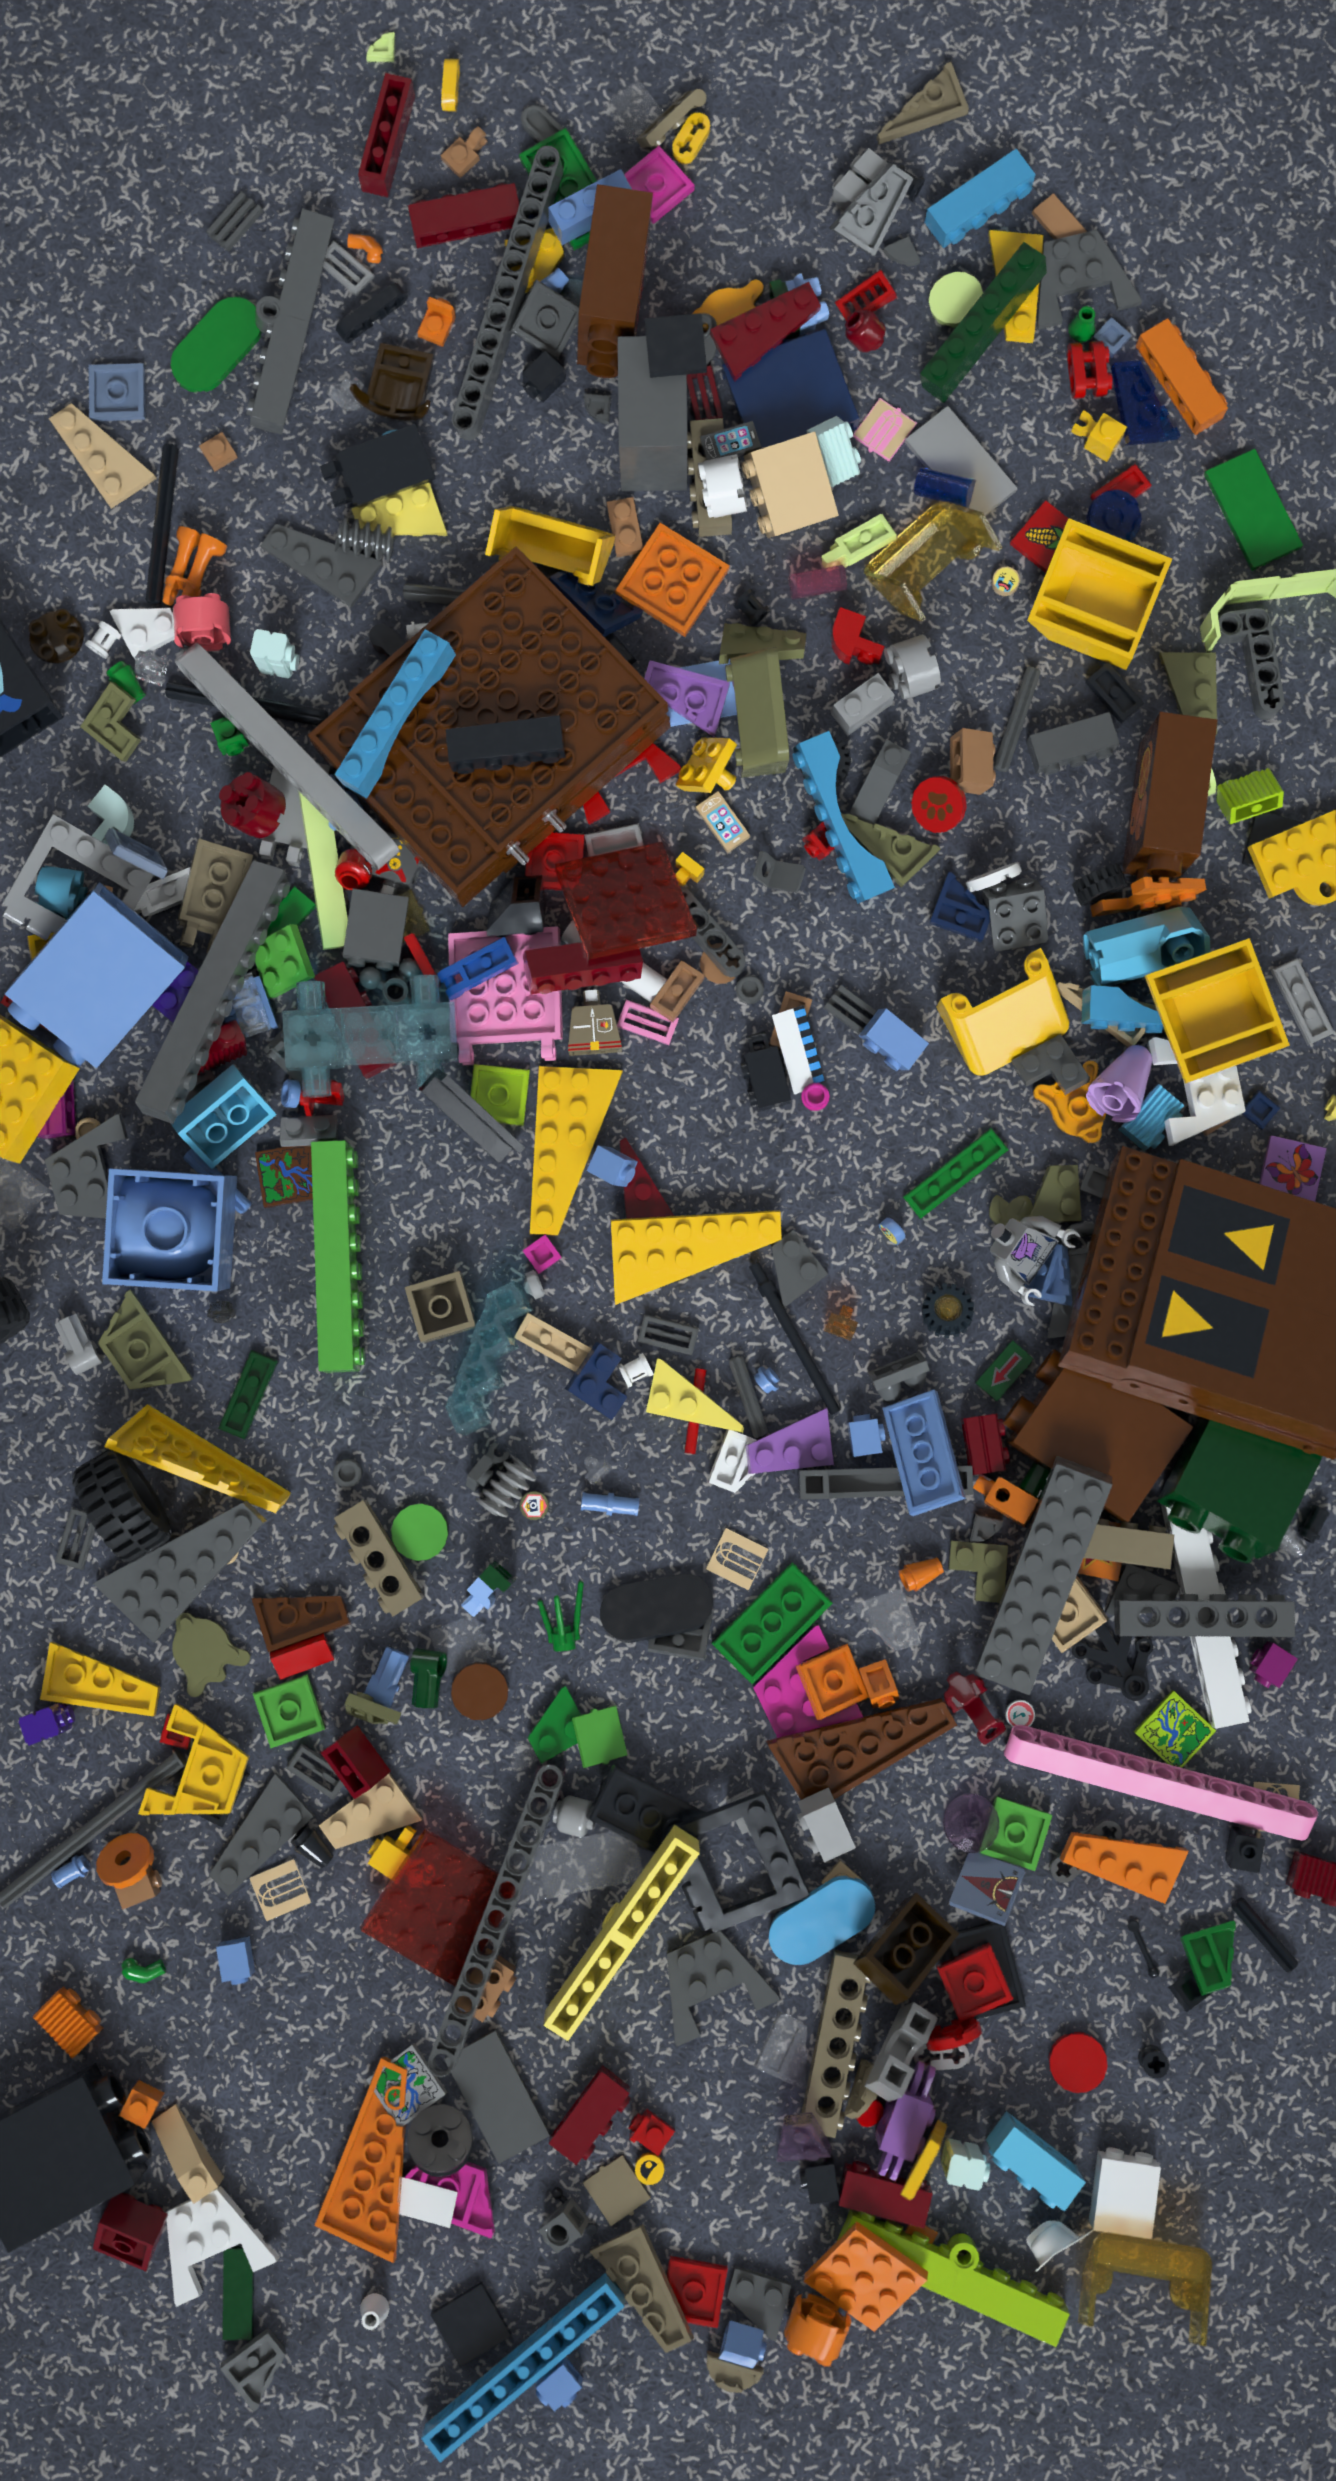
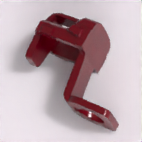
(965, 1694)

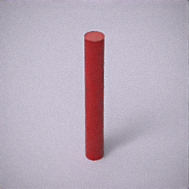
(693, 1428)

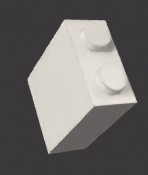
(1124, 2193)

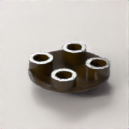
(56, 636)

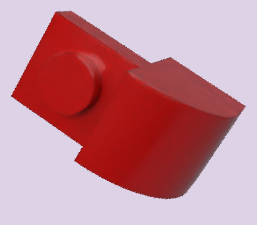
(847, 639)

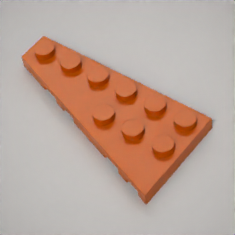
(367, 2183)

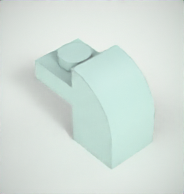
(113, 812)

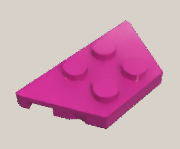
(473, 2199)

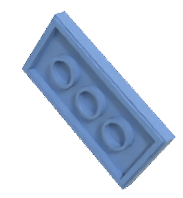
(923, 1453)

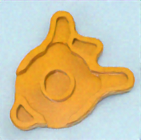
(730, 302)
(1072, 1111)

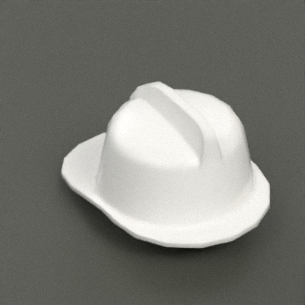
(1051, 2239)

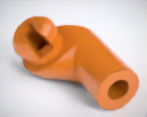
(368, 244)

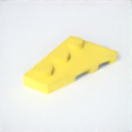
(407, 512)

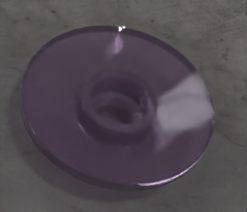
(958, 1826)

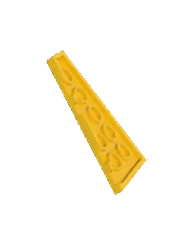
(669, 1248)

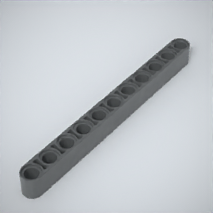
(508, 281)
(486, 1929)

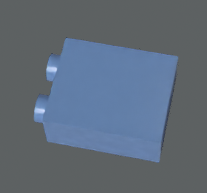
(95, 978)

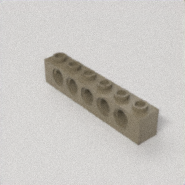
(829, 2028)

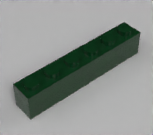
(983, 322)

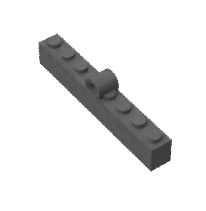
(289, 321)

